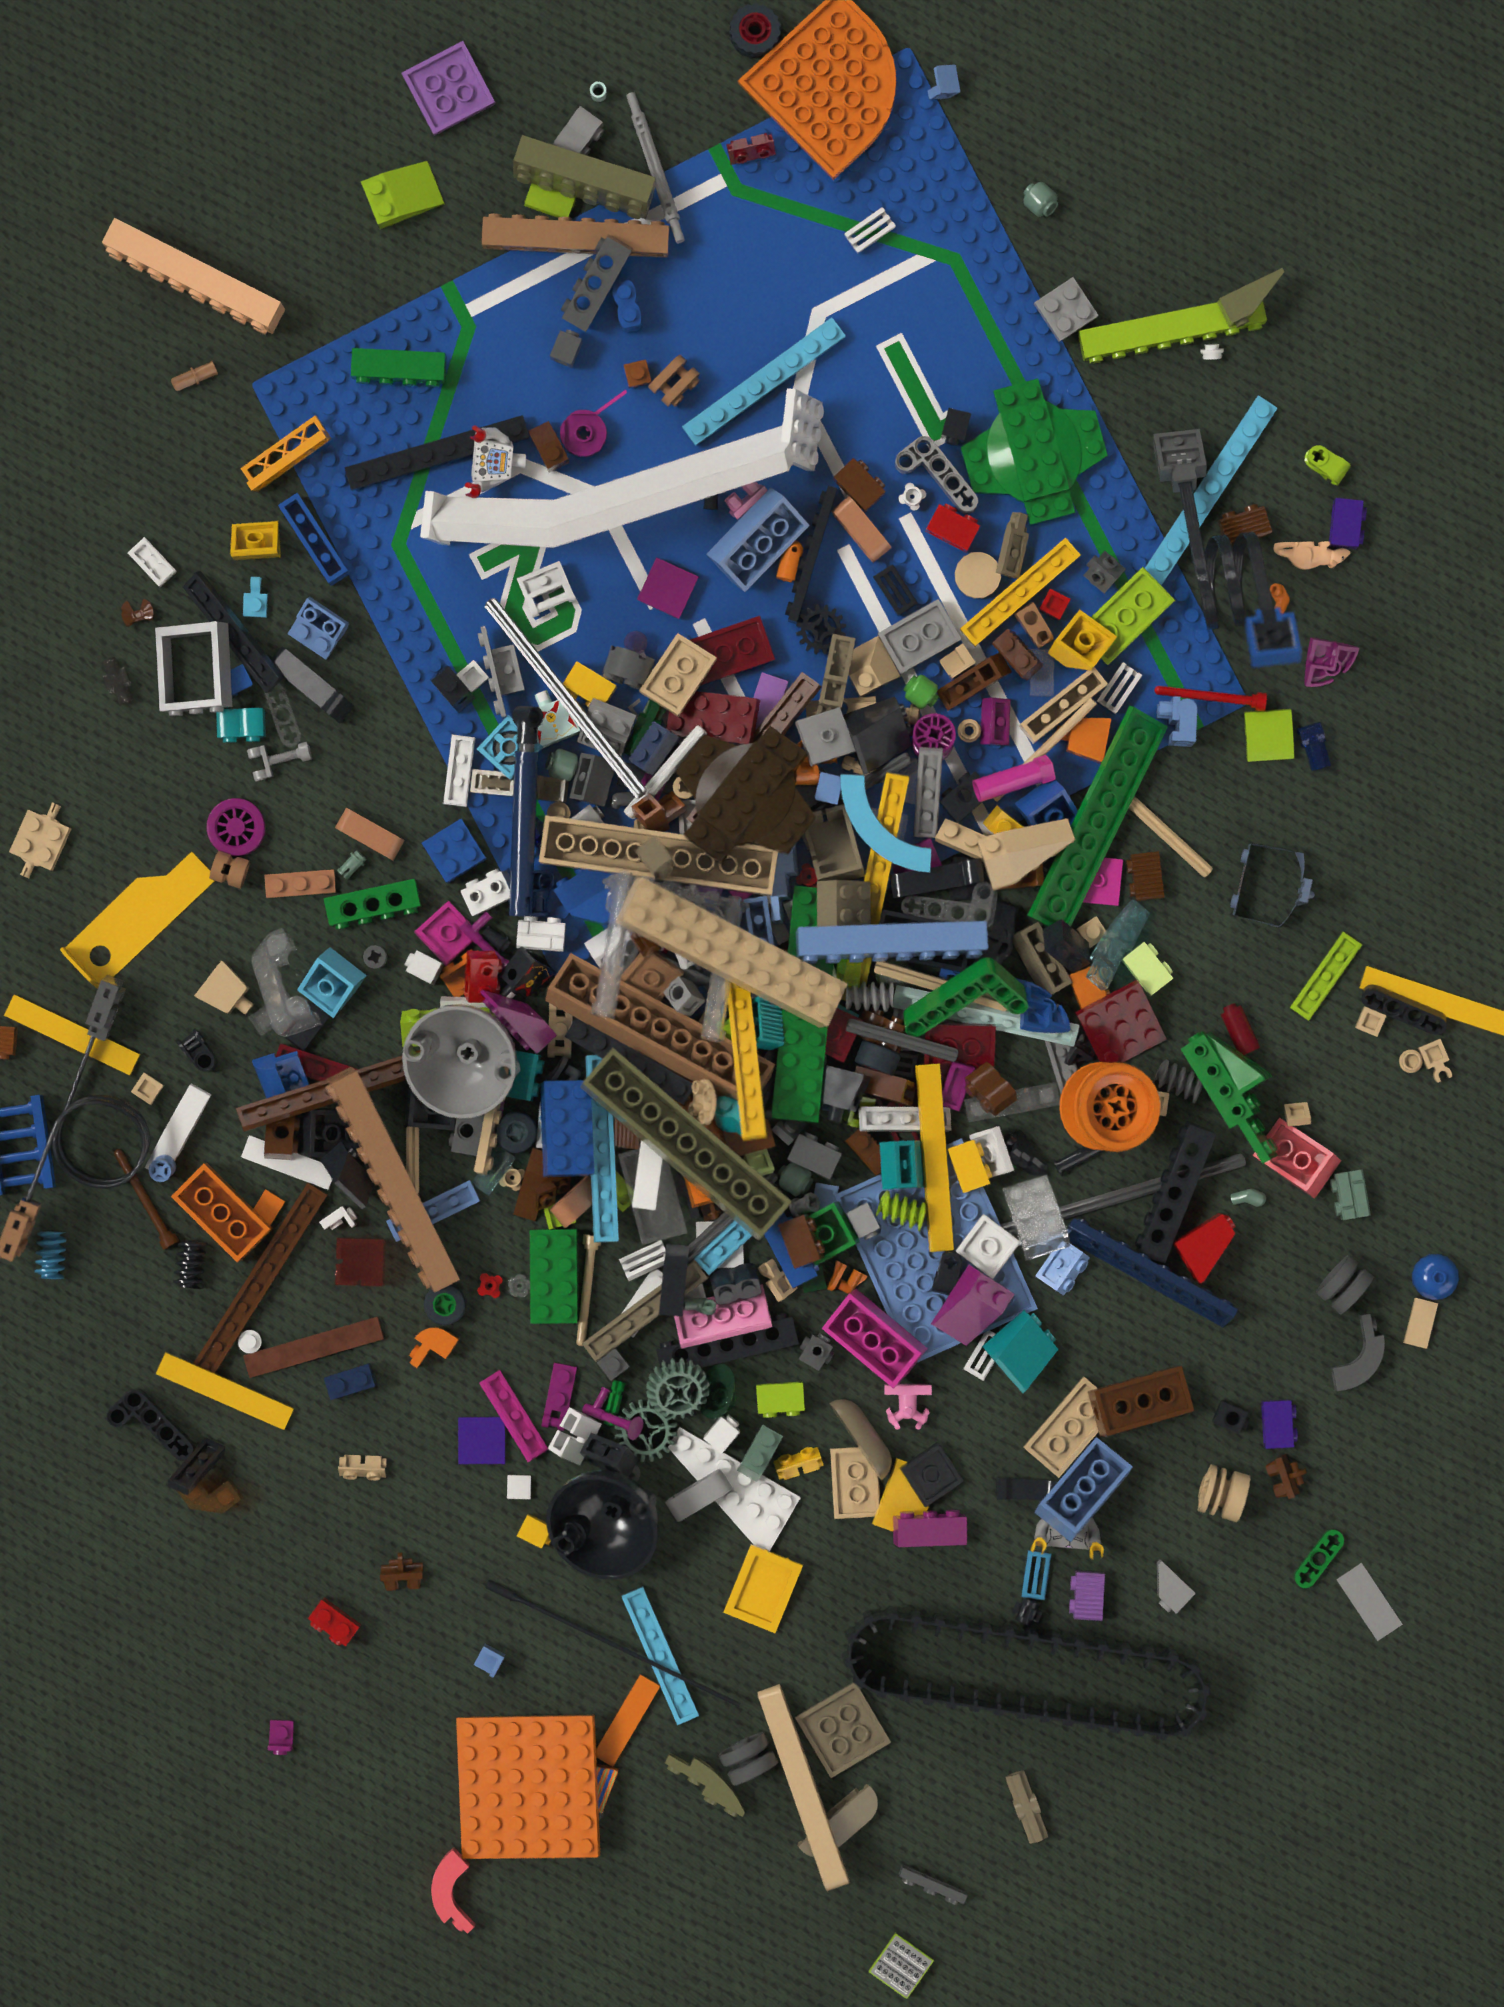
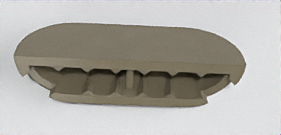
(863, 1435)
(848, 1816)

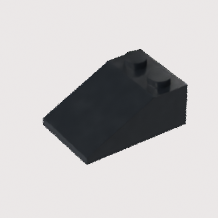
(322, 1131)

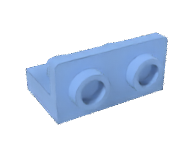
(1063, 1268)

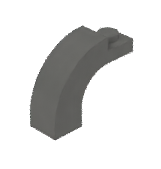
(1369, 1359)

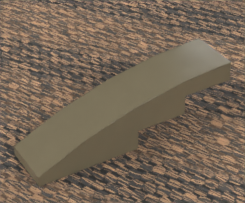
(836, 673)
(498, 784)

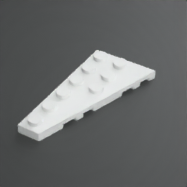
(755, 1507)

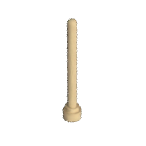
(590, 1248)

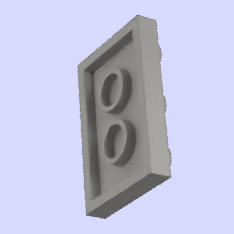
(919, 636)

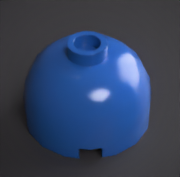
(1435, 1276)

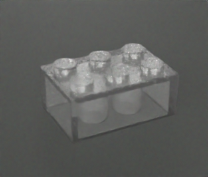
(1036, 1217)

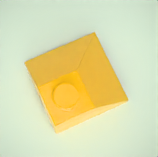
(1081, 643)

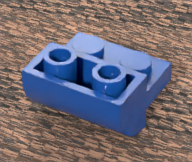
(280, 1073)

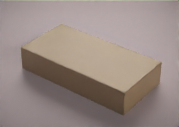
(1420, 1323)

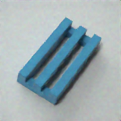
(1036, 1573)

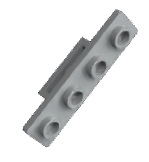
(504, 670)

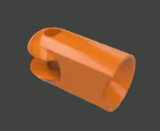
(789, 562)

